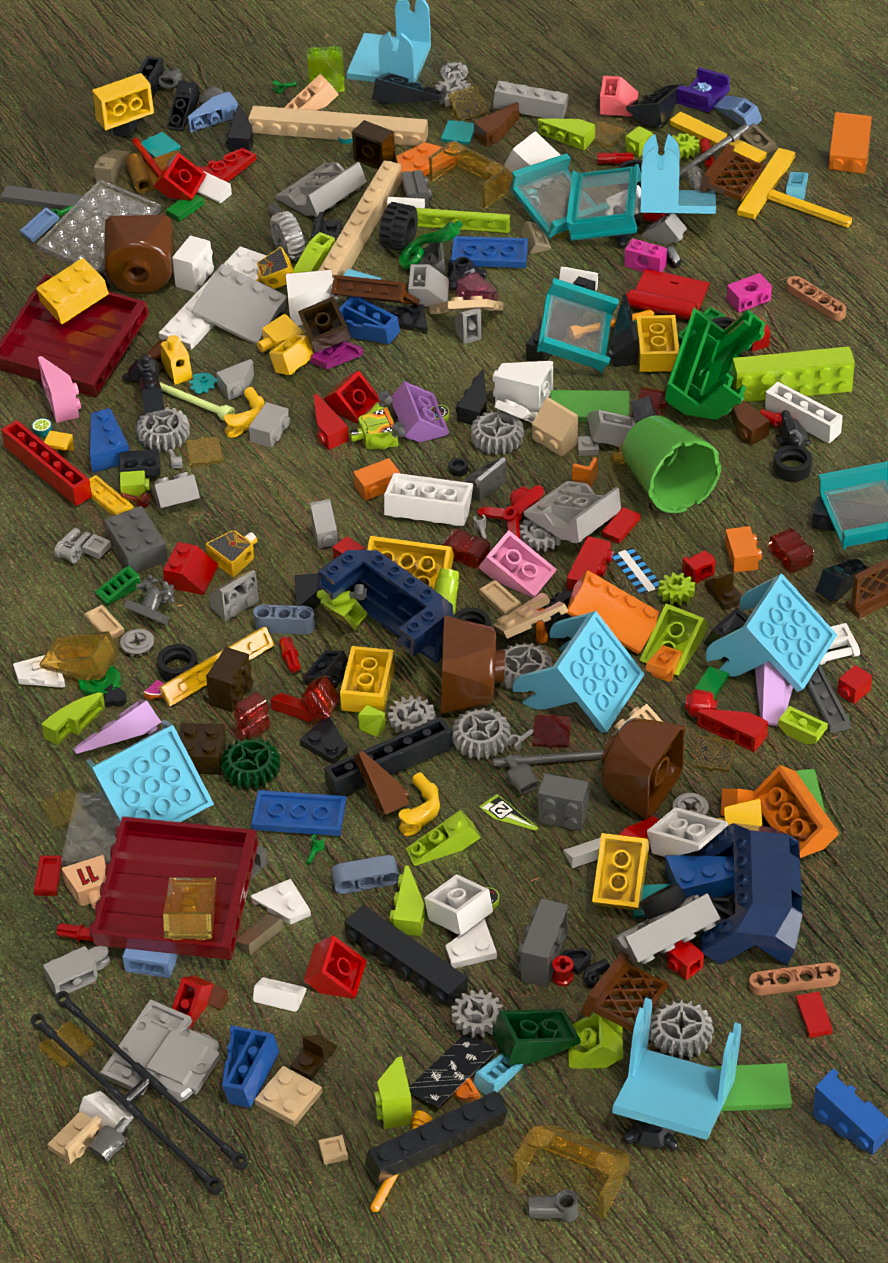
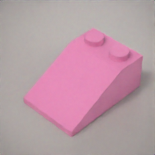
(59, 391)
(517, 566)

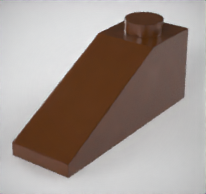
(496, 125)
(749, 423)
(384, 789)

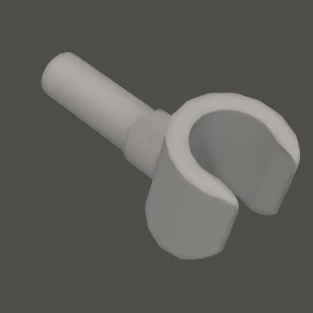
(176, 462)
(481, 525)
(519, 739)

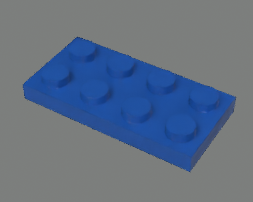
(491, 251)
(299, 813)

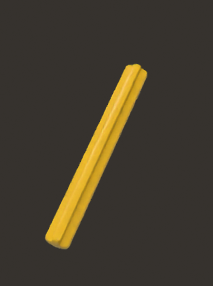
(810, 208)

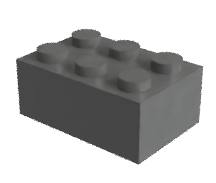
(136, 539)
(543, 942)

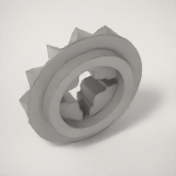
(458, 71)
(143, 636)
(692, 800)

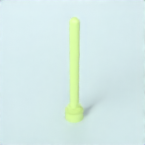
(220, 411)

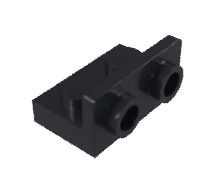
(328, 227)
(329, 663)

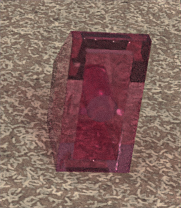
(475, 286)

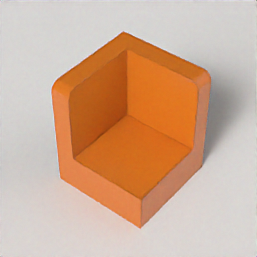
(585, 474)
(735, 796)

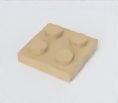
(288, 1096)

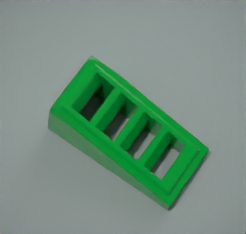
(127, 577)

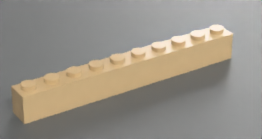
(332, 124)
(363, 219)

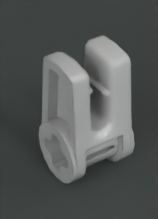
(71, 545)

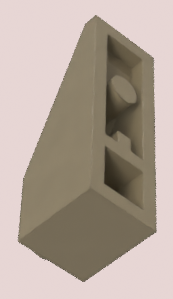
(110, 166)

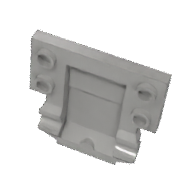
(168, 1050)

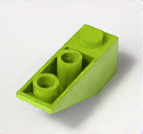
(568, 131)
(314, 253)
(445, 839)
(410, 908)

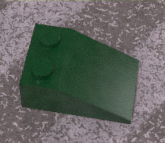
(533, 1034)

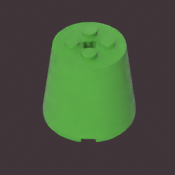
(671, 463)

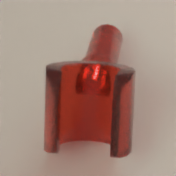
(142, 501)

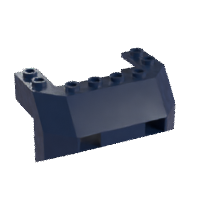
(391, 599)
(765, 893)

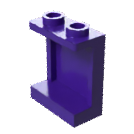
(704, 100)

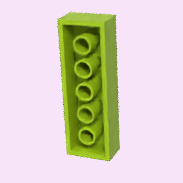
(803, 371)

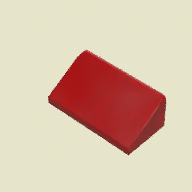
(290, 706)

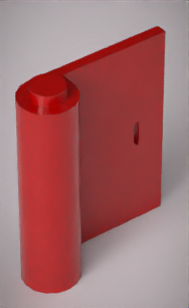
(668, 294)

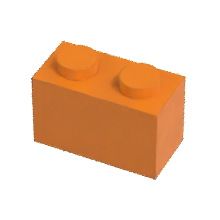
(374, 479)
(742, 549)

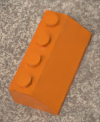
(624, 614)
(794, 810)

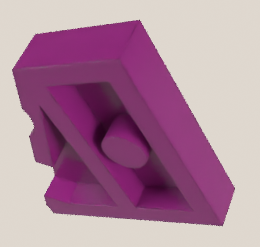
(336, 355)

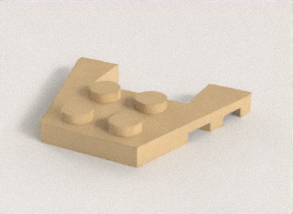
(459, 304)
(526, 615)

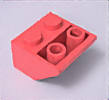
(616, 96)

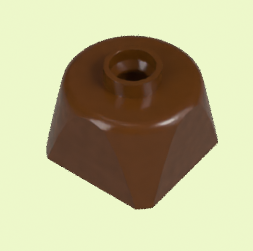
(139, 252)
(469, 665)
(643, 763)

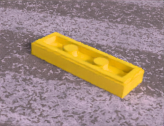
(108, 497)

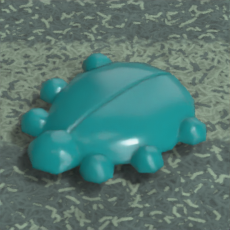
(202, 382)

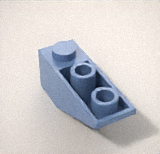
(739, 110)
(214, 111)

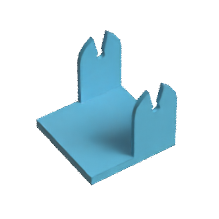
(392, 54)
(661, 183)
(777, 631)
(590, 671)
(152, 779)
(673, 1090)

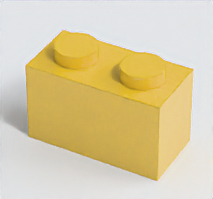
(291, 354)

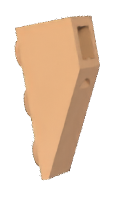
(314, 96)

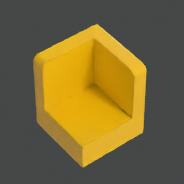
(60, 441)

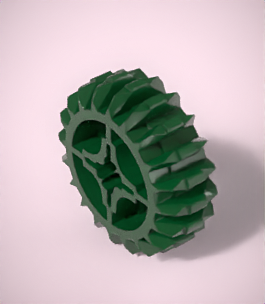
(250, 763)

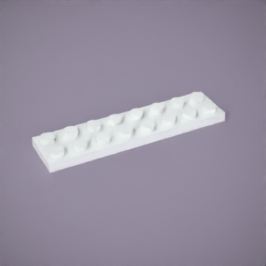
(193, 328)

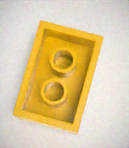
(123, 101)
(72, 290)
(657, 342)
(367, 679)
(620, 872)

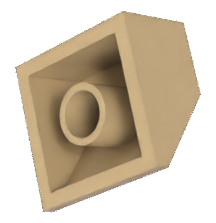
(555, 427)

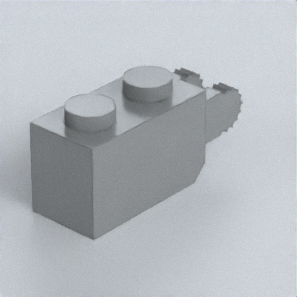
(76, 968)

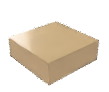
(333, 1149)

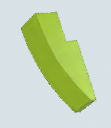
(73, 718)

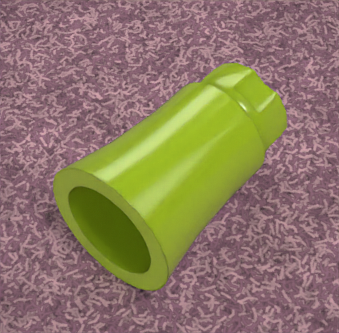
(447, 585)

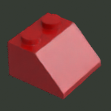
(180, 178)
(352, 397)
(189, 569)
(335, 968)

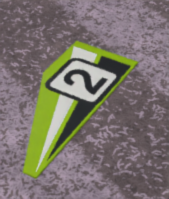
(503, 811)

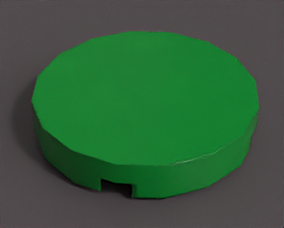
(94, 686)

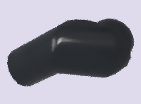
(593, 971)

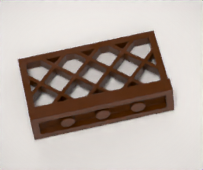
(721, 168)
(372, 289)
(875, 596)
(610, 986)

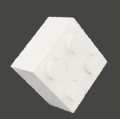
(192, 264)
(458, 904)

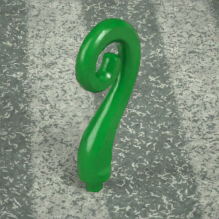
(443, 235)

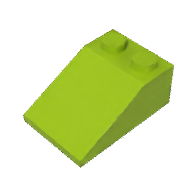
(678, 631)

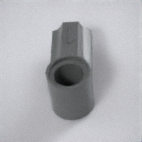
(552, 1206)

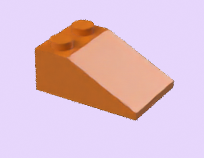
(850, 142)

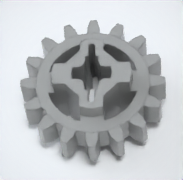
(449, 87)
(538, 536)
(410, 714)
(476, 1014)

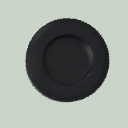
(458, 467)

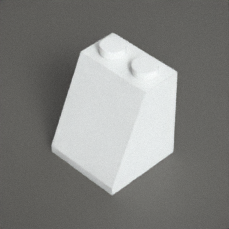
(529, 152)
(306, 290)
(524, 383)

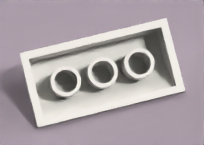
(428, 499)

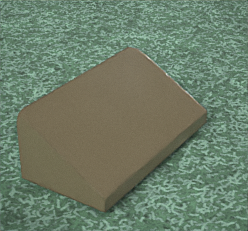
(759, 139)
(537, 240)
(259, 933)

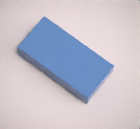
(39, 224)

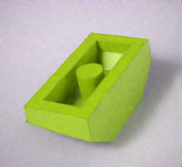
(801, 726)

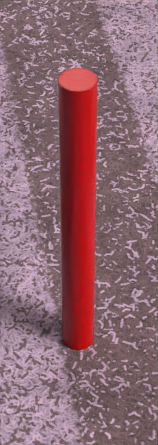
(147, 156)

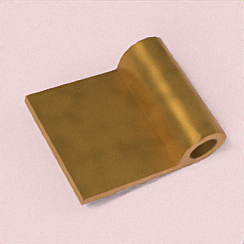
(142, 174)

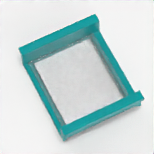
(545, 192)
(603, 203)
(576, 324)
(857, 503)

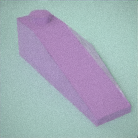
(772, 692)
(133, 722)

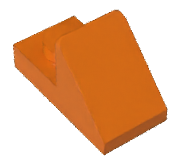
(664, 663)

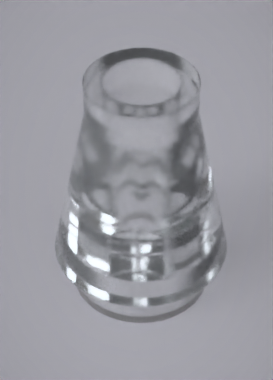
(694, 176)

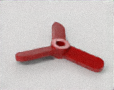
(514, 513)

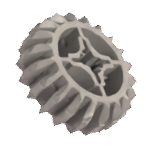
(287, 234)
(163, 429)
(497, 432)
(523, 660)
(481, 733)
(695, 1034)

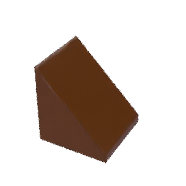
(218, 998)

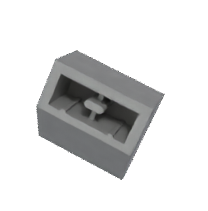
(428, 285)
(609, 427)
(175, 491)
(235, 595)

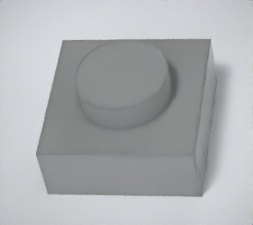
(587, 446)
(96, 546)

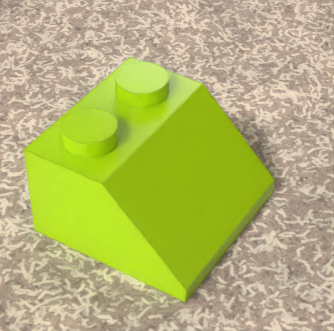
(599, 1045)
(394, 1097)

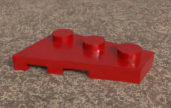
(231, 164)

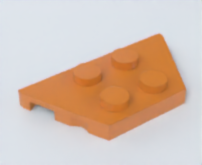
(417, 158)

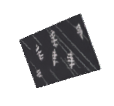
(451, 1070)

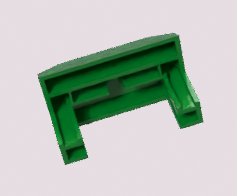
(705, 362)

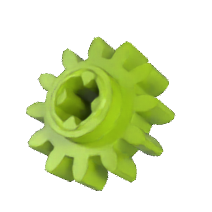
(687, 145)
(676, 588)

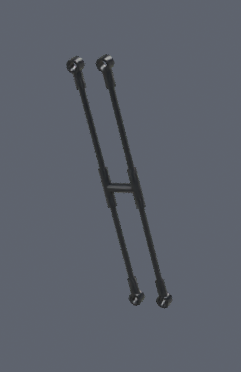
(147, 1080)

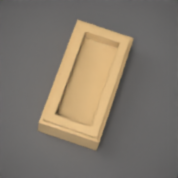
(499, 598)
(103, 621)

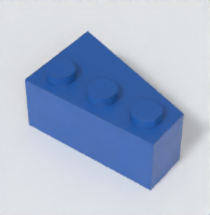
(369, 321)
(105, 441)
(701, 874)
(248, 1064)
(848, 1114)

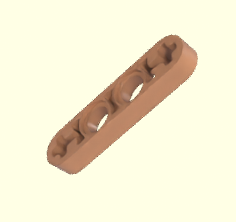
(833, 309)
(795, 982)

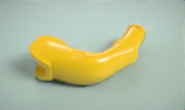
(240, 422)
(418, 817)

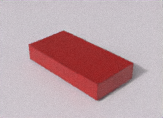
(621, 525)
(48, 875)
(814, 1014)

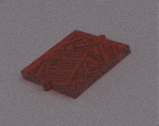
(552, 731)

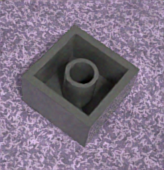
(563, 802)

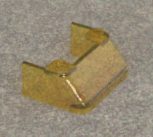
(497, 176)
(604, 1158)

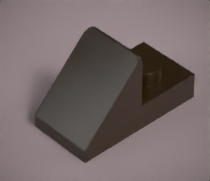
(724, 591)
(313, 1056)

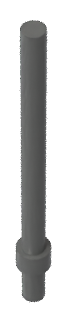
(732, 136)
(551, 758)

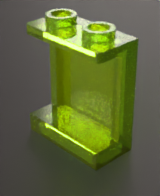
(328, 63)

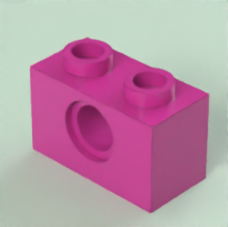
(644, 255)
(749, 292)

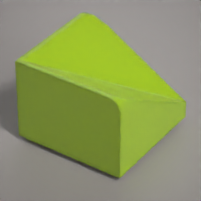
(372, 721)

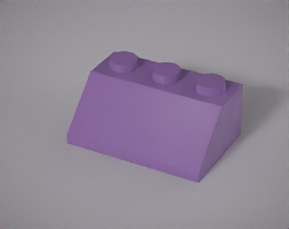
(414, 412)

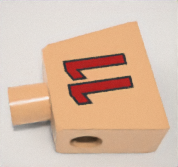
(85, 880)

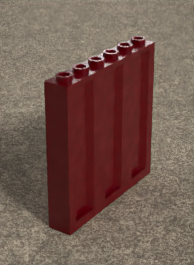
(82, 347)
(139, 875)

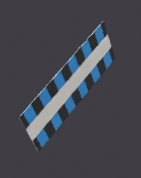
(636, 570)

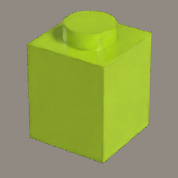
(635, 141)
(134, 483)

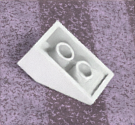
(683, 832)

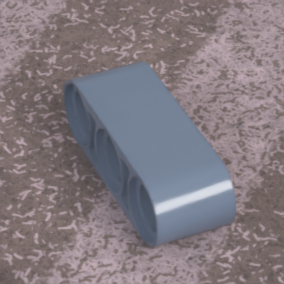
(285, 619)
(365, 874)

